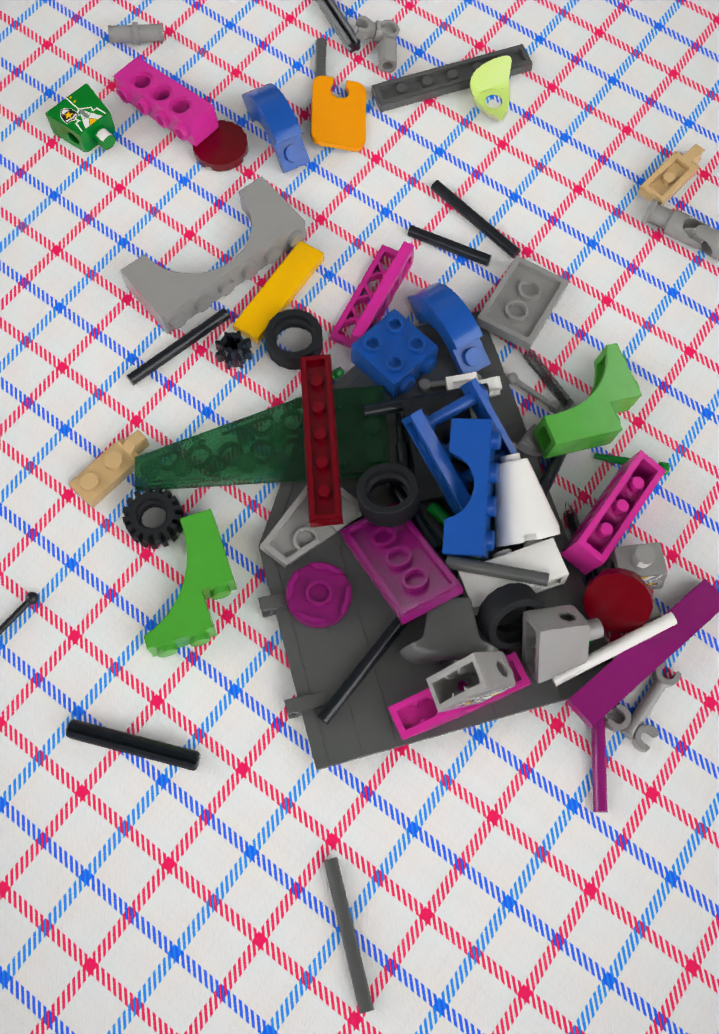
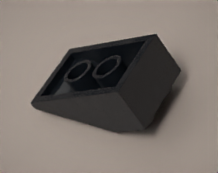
(427, 485)

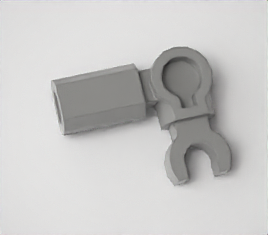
(383, 33)

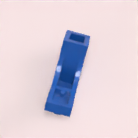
(277, 118)
(454, 323)

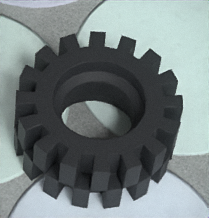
(146, 501)

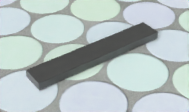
(442, 79)

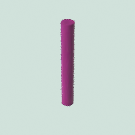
(599, 774)

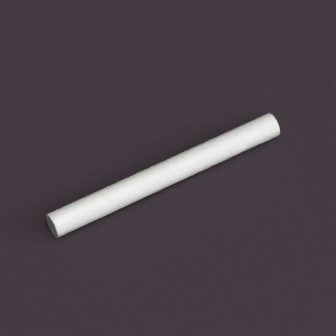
(619, 646)

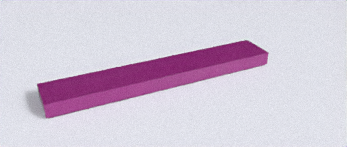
(638, 662)

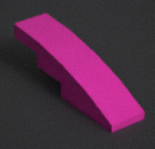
(420, 713)

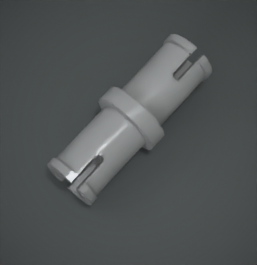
(135, 33)

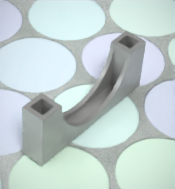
(178, 296)

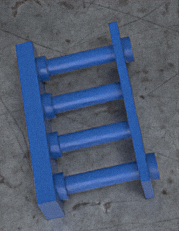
(437, 454)

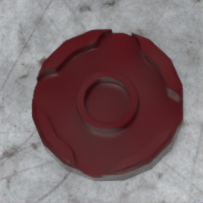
(223, 148)
(618, 600)

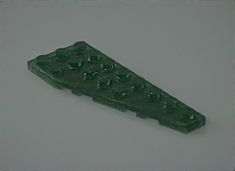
(268, 447)

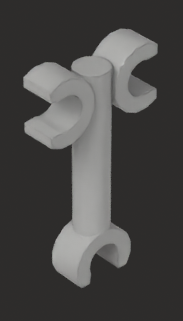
(632, 724)

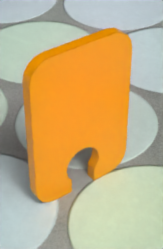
(335, 120)

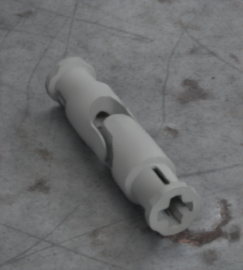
(673, 225)

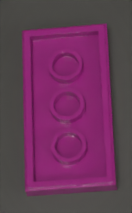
(402, 567)

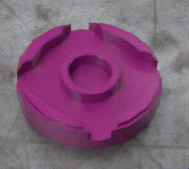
(318, 595)

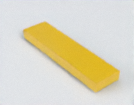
(279, 291)

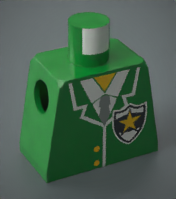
(83, 120)

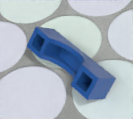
(469, 530)

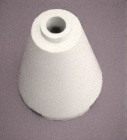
(521, 504)

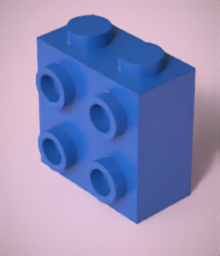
(394, 354)

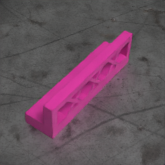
(377, 300)

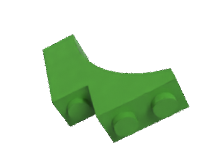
(595, 419)
(205, 577)

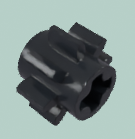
(233, 350)

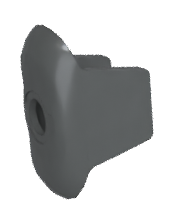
(447, 635)

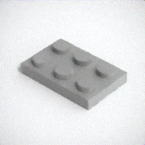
(522, 303)

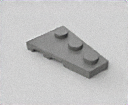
(293, 535)

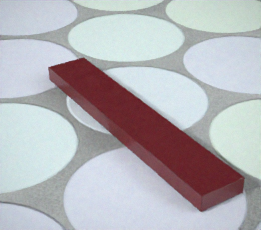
(321, 441)

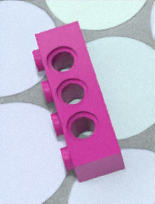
(166, 101)
(613, 513)

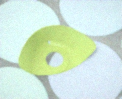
(492, 79)

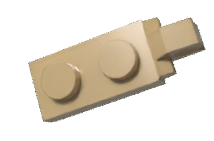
(671, 176)
(109, 469)

